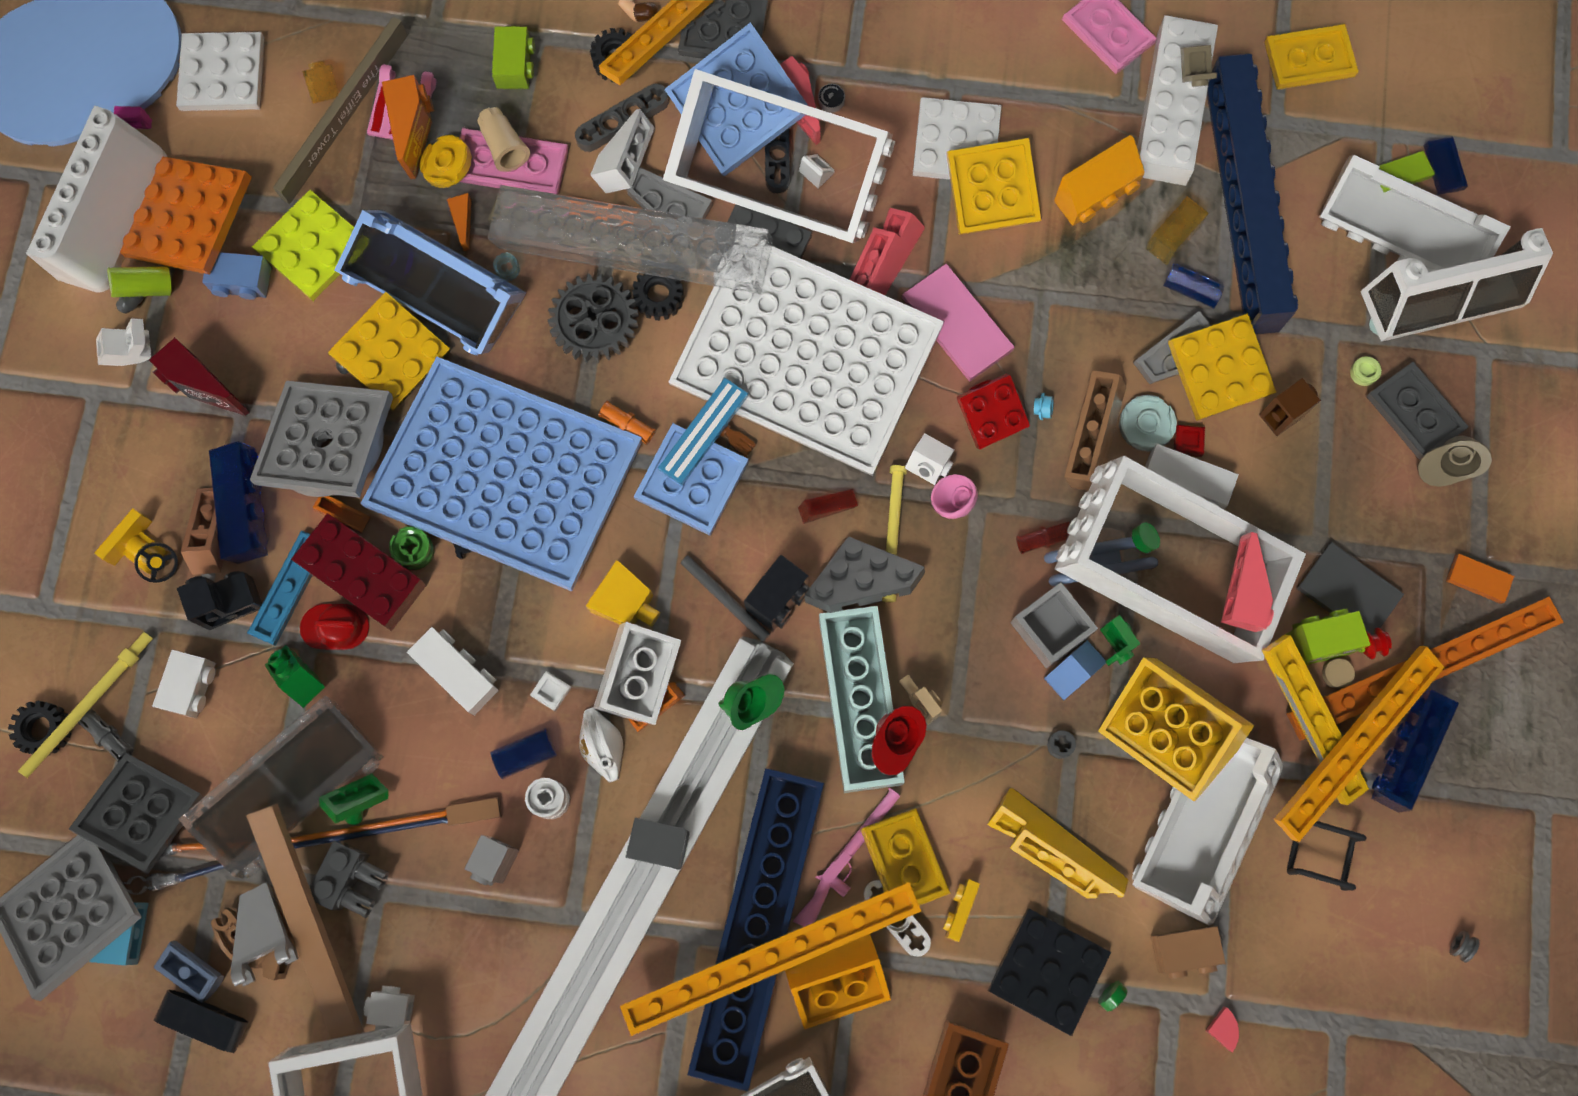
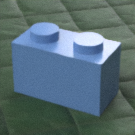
(239, 276)

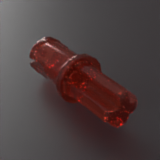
(1042, 537)

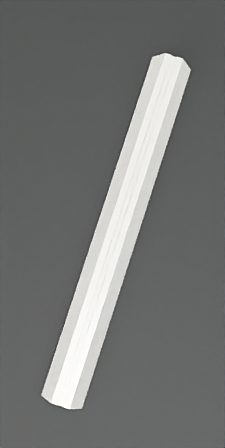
(633, 890)

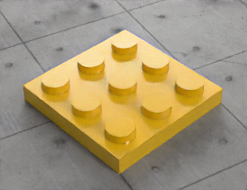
(993, 186)
(388, 349)
(1221, 367)

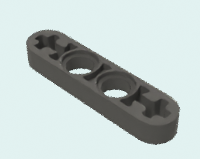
(619, 114)

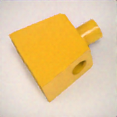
(623, 598)

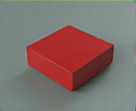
(1189, 440)

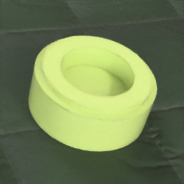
(1365, 371)

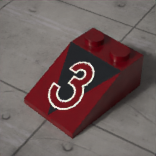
(187, 374)

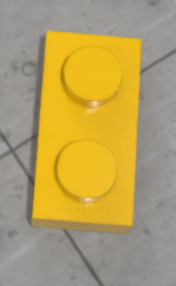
(956, 921)

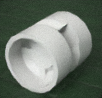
(547, 798)

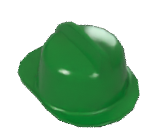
(752, 701)

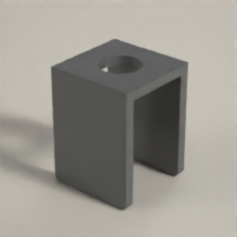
(657, 843)

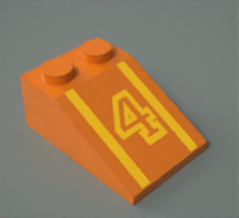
(409, 120)

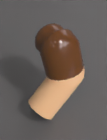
(638, 12)

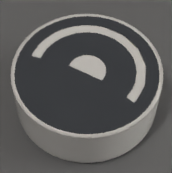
(831, 98)

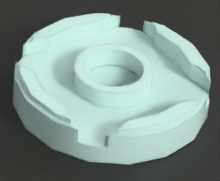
(1147, 422)

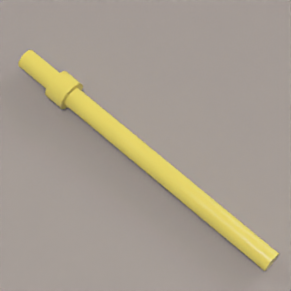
(126, 658)

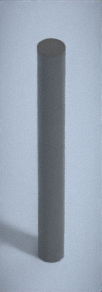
(733, 606)

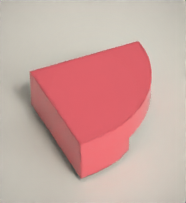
(1225, 1029)

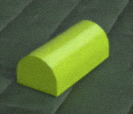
(139, 281)

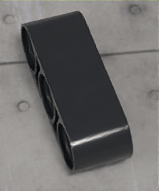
(201, 1021)

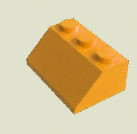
(1100, 181)
(838, 982)

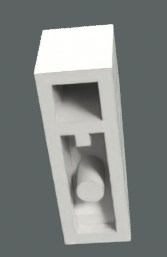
(623, 154)

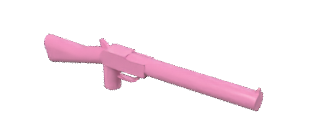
(829, 878)

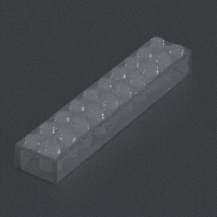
(631, 239)

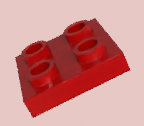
(993, 411)

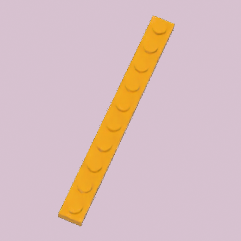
(769, 958)

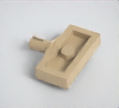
(925, 701)

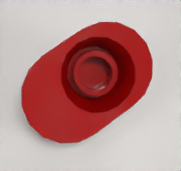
(334, 627)
(898, 739)

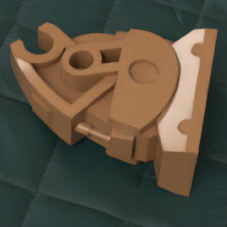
(226, 935)

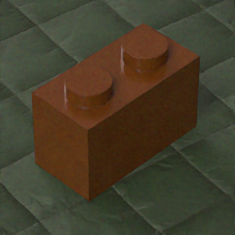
(1290, 406)

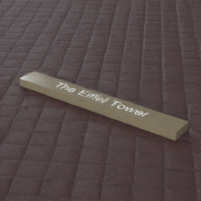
(340, 111)

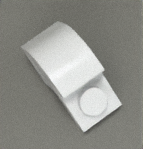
(123, 346)

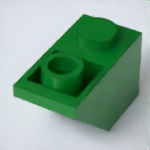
(294, 676)

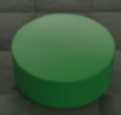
(1145, 537)
(1113, 996)

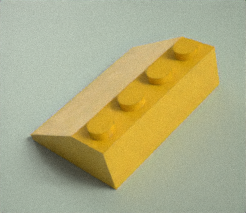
(1174, 727)

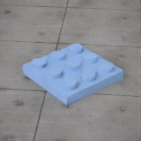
(705, 491)

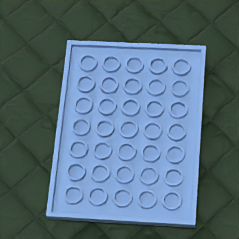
(503, 473)

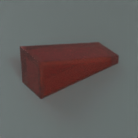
(827, 505)

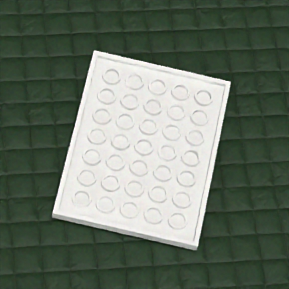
(814, 356)

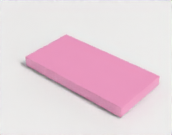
(540, 172)
(967, 331)

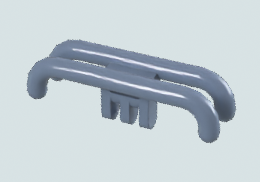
(1107, 555)

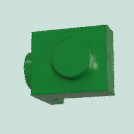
(1121, 639)

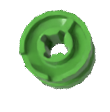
(420, 556)

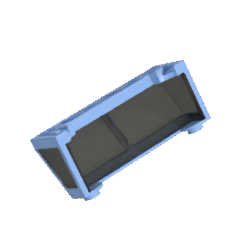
(429, 279)

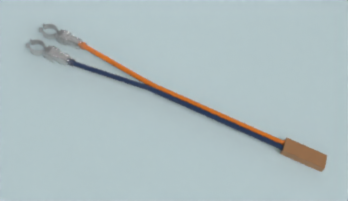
(456, 815)

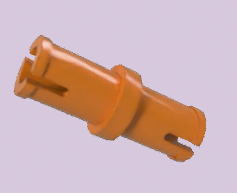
(626, 421)

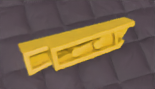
(1054, 848)

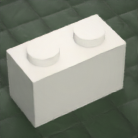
(184, 684)

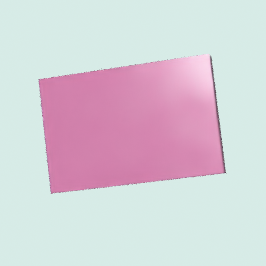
(1109, 31)

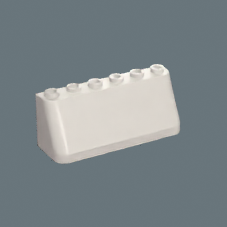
(95, 202)
(1408, 219)
(1206, 839)

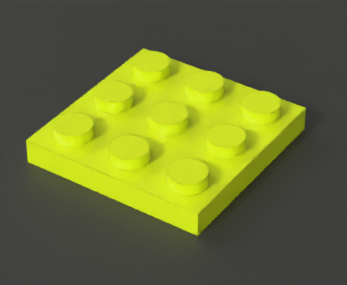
(306, 244)

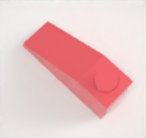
(800, 78)
(1249, 590)

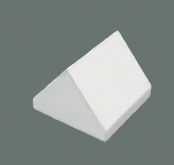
(815, 169)

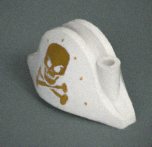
(601, 744)

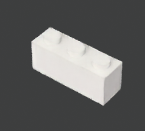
(1193, 474)
(453, 670)

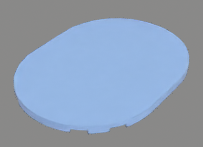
(78, 56)

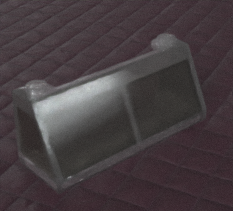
(294, 770)

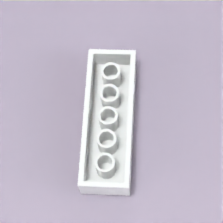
(1173, 108)

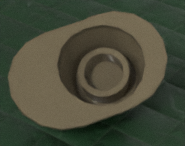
(1454, 461)

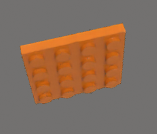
(185, 214)

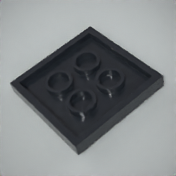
(1049, 971)

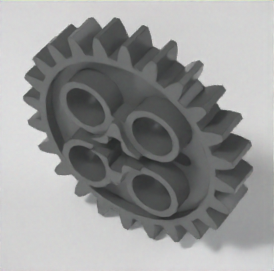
(601, 340)

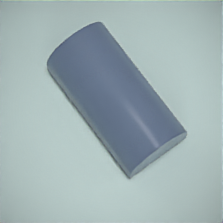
(188, 971)

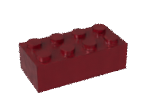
(359, 572)

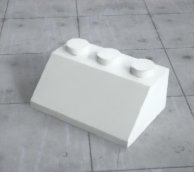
(637, 673)

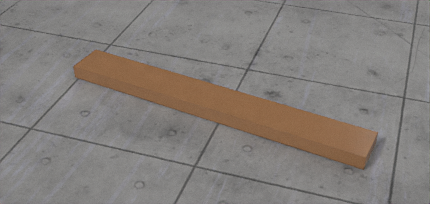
(304, 922)

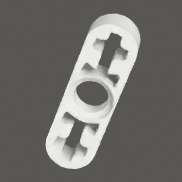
(905, 941)

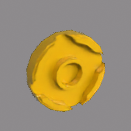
(445, 161)

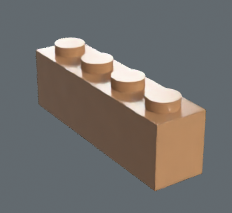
(1095, 428)

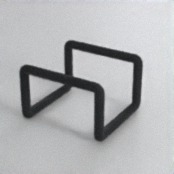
(1344, 885)

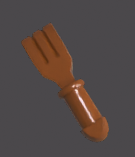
(738, 441)

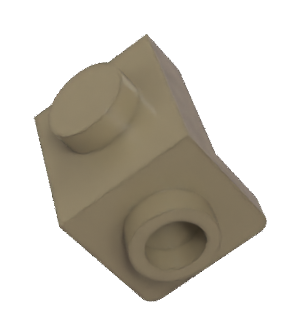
(1197, 65)

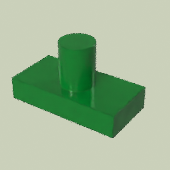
(352, 799)

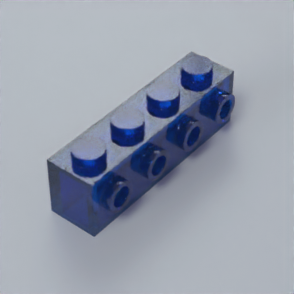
(237, 503)
(1414, 751)

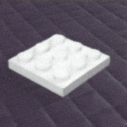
(220, 71)
(948, 127)

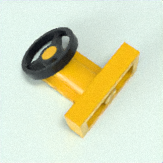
(130, 541)

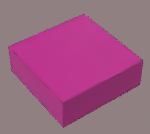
(134, 116)

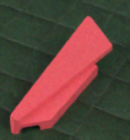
(887, 251)

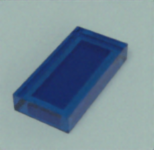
(1446, 165)

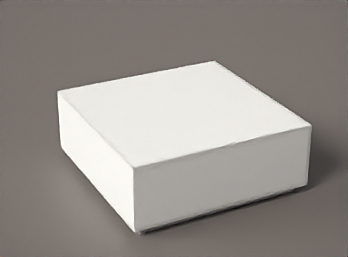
(550, 691)

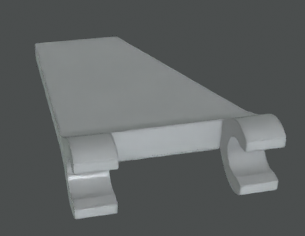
(258, 933)

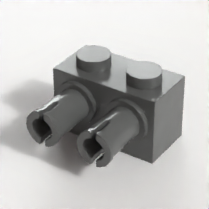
(338, 876)

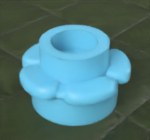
(1044, 406)

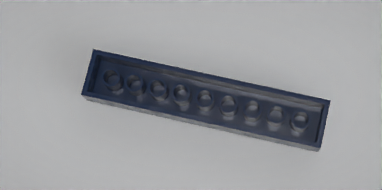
(1250, 194)
(757, 914)

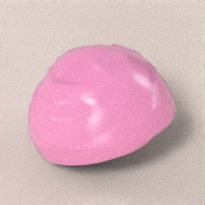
(954, 496)

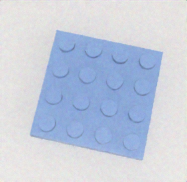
(734, 122)

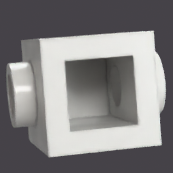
(930, 459)
(388, 1008)

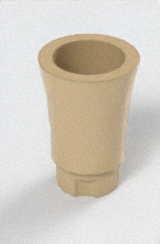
(504, 144)

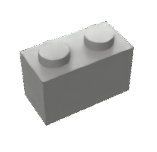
(490, 860)

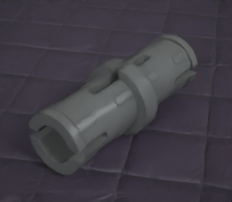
(105, 735)

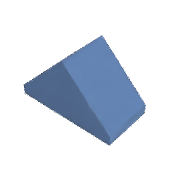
(1075, 670)

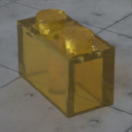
(1177, 230)

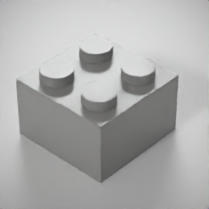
(1053, 625)

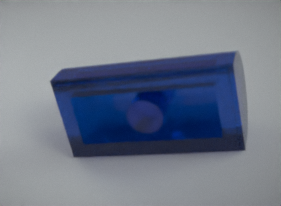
(1194, 285)
(523, 753)

